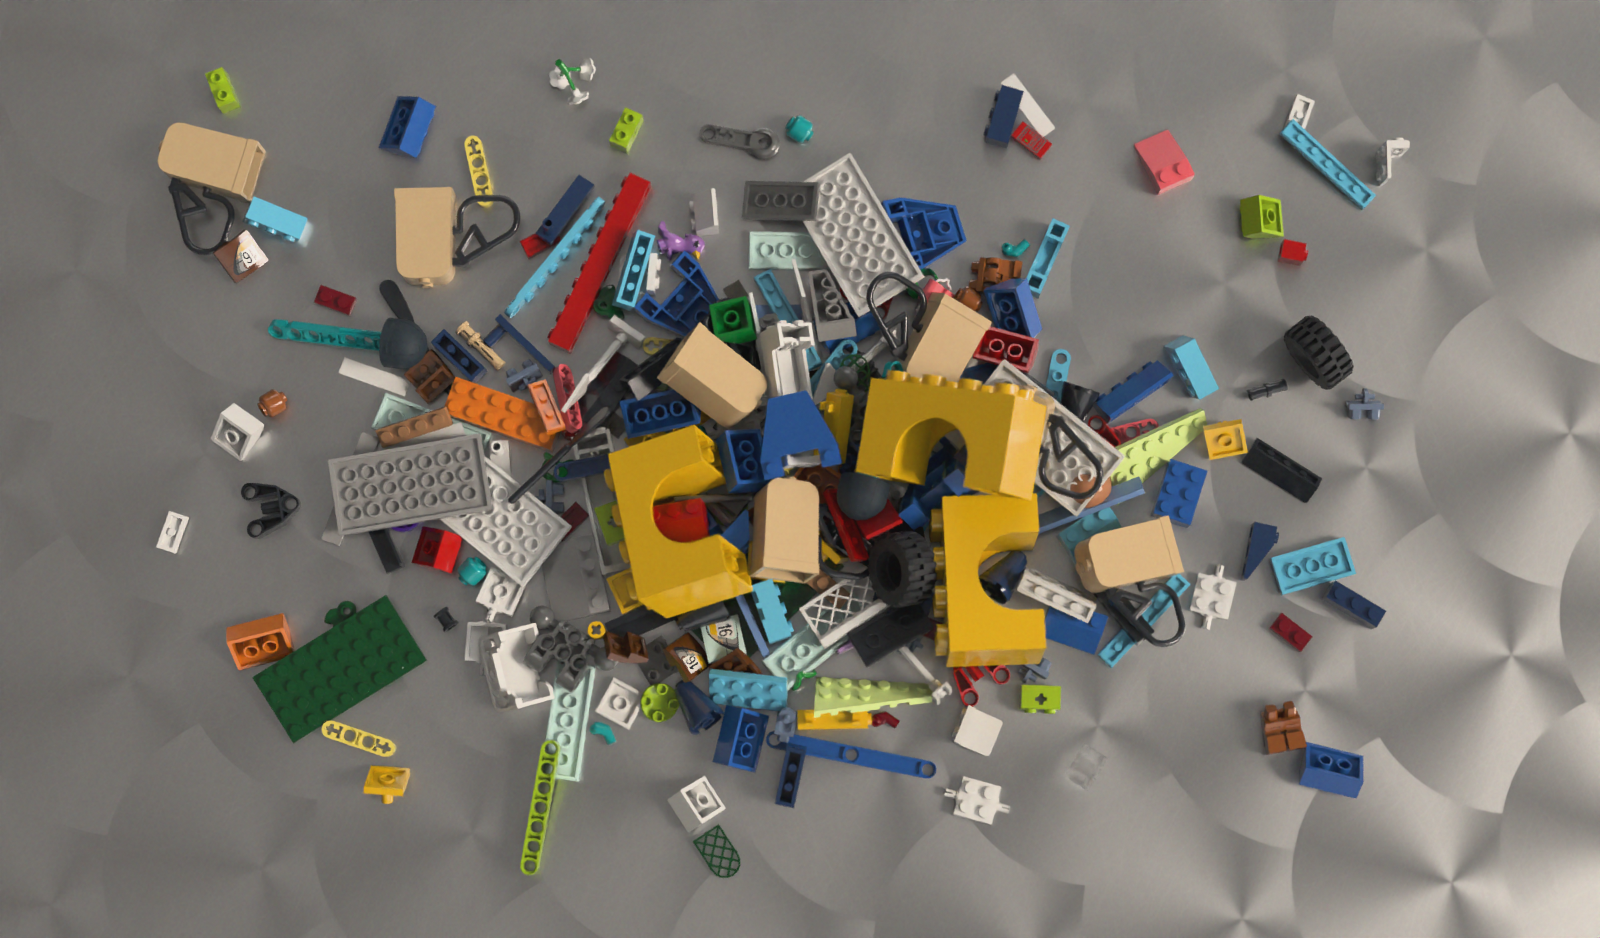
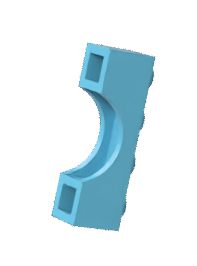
(1046, 256)

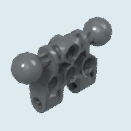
(846, 379)
(539, 656)

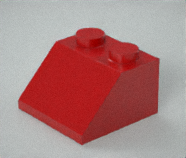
(437, 549)

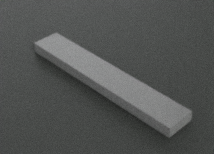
(366, 444)

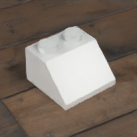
(705, 210)
(237, 431)
(696, 804)

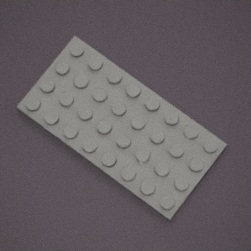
(410, 484)

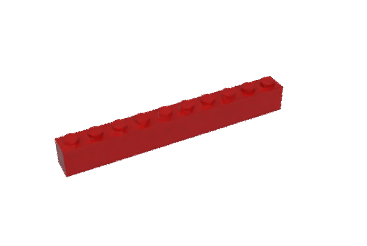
(600, 262)

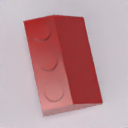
(1007, 345)
(682, 520)

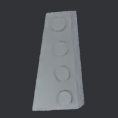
(830, 312)

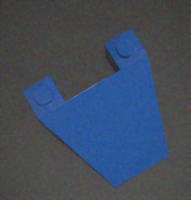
(926, 228)
(685, 304)
(795, 427)
(942, 478)

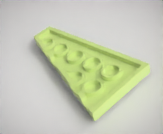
(1155, 448)
(865, 695)

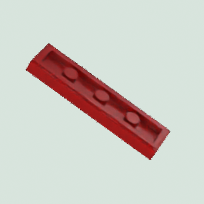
(846, 528)

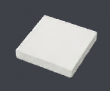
(620, 703)

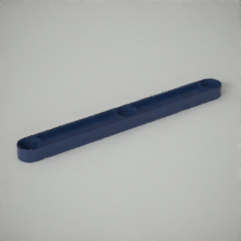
(583, 468)

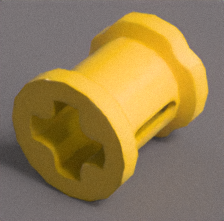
(596, 624)

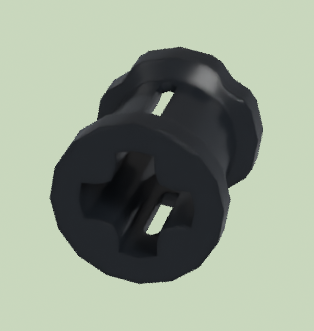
(446, 619)

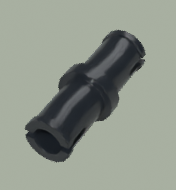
(1267, 389)

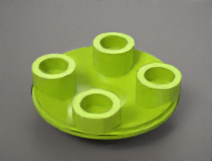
(659, 702)

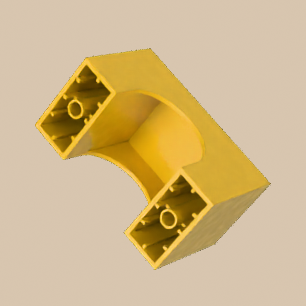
(913, 413)
(667, 573)
(975, 626)

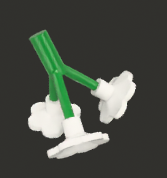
(561, 78)

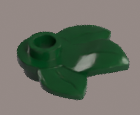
(606, 297)
(336, 615)

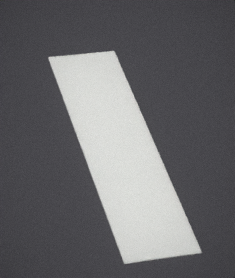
(1030, 107)
(374, 376)
(446, 433)

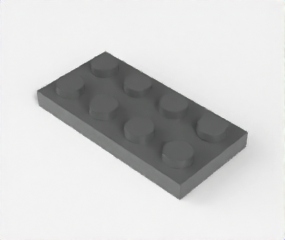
(780, 200)

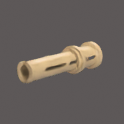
(474, 339)

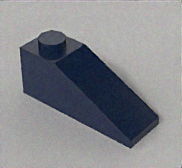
(1259, 543)

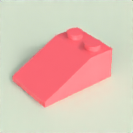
(1164, 162)

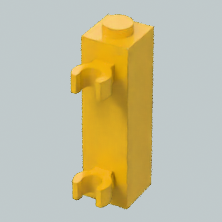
(838, 417)
(843, 720)

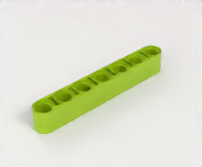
(534, 815)

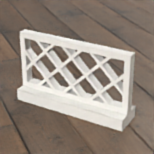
(1057, 594)
(856, 620)

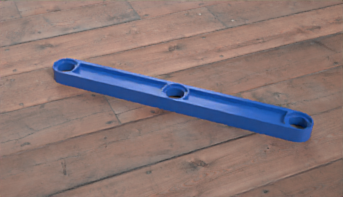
(864, 757)

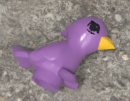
(674, 244)

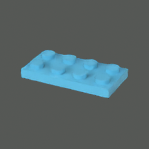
(1312, 566)
(748, 690)

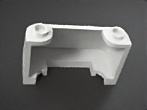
(508, 677)

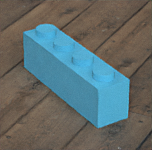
(633, 270)

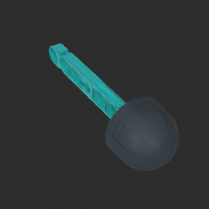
(399, 344)
(861, 494)

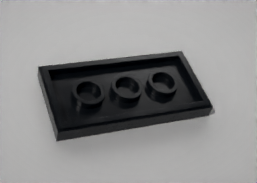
(889, 632)

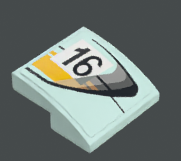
(723, 638)

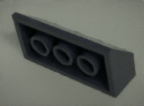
(606, 389)

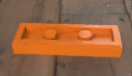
(546, 407)

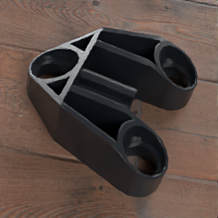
(273, 522)

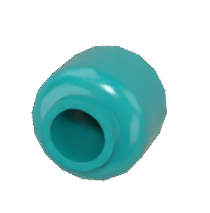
(799, 129)
(471, 571)

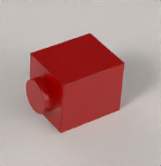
(1292, 252)

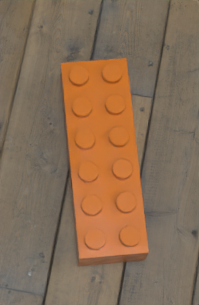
(498, 414)

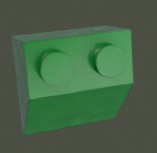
(733, 320)

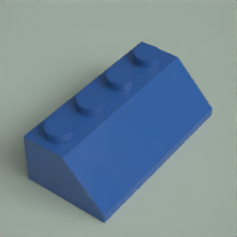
(1133, 391)
(658, 413)

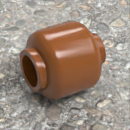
(969, 298)
(272, 403)

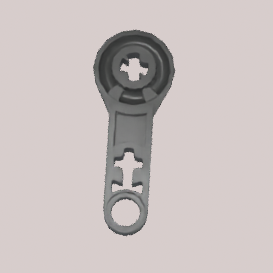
(745, 140)

